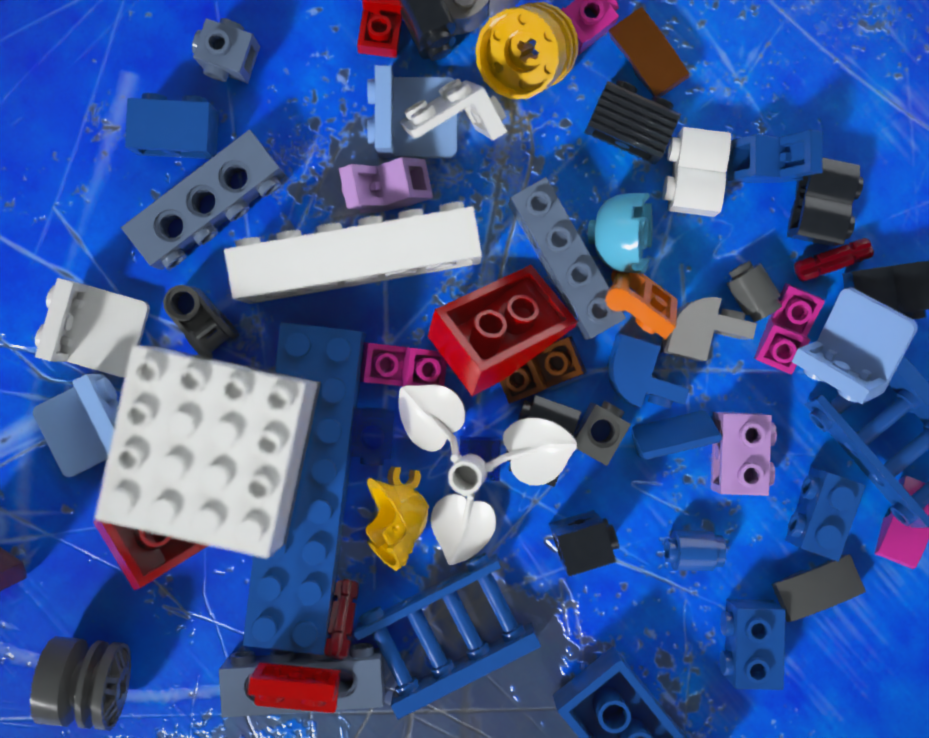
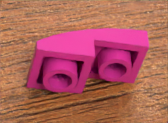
(788, 328)
(402, 365)
(902, 542)

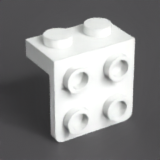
(456, 96)
(90, 327)

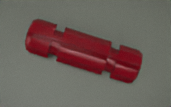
(834, 259)
(342, 619)

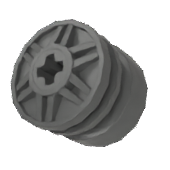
(80, 683)

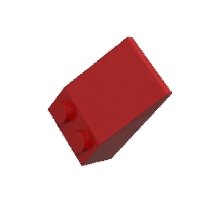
(499, 328)
(145, 553)

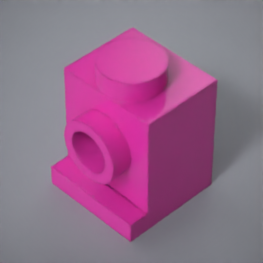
(591, 29)

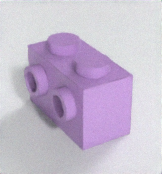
(743, 455)

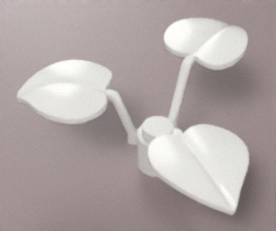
(534, 446)

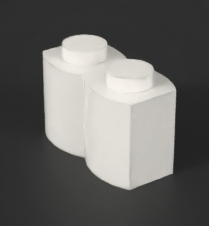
(698, 171)

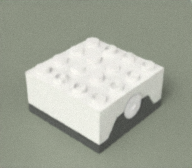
(207, 450)

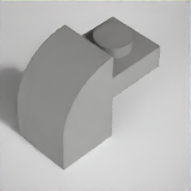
(696, 326)

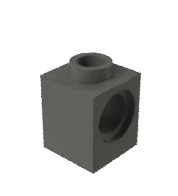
(605, 449)

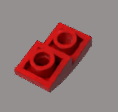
(380, 28)

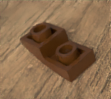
(649, 53)
(550, 367)

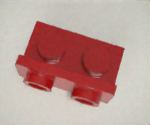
(295, 687)

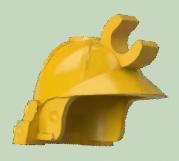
(399, 518)

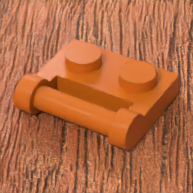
(651, 304)

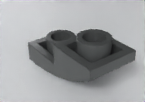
(818, 588)

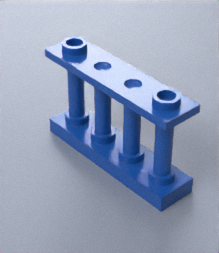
(911, 397)
(445, 674)

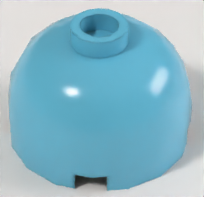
(623, 232)

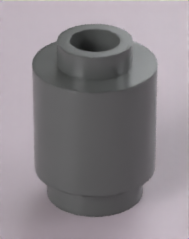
(754, 290)

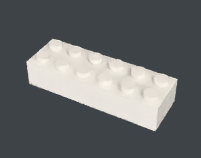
(353, 255)

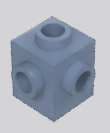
(225, 50)

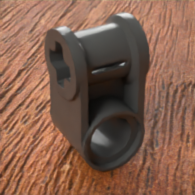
(200, 321)

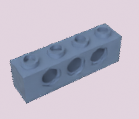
(150, 227)
(564, 257)
(364, 691)

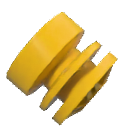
(507, 56)

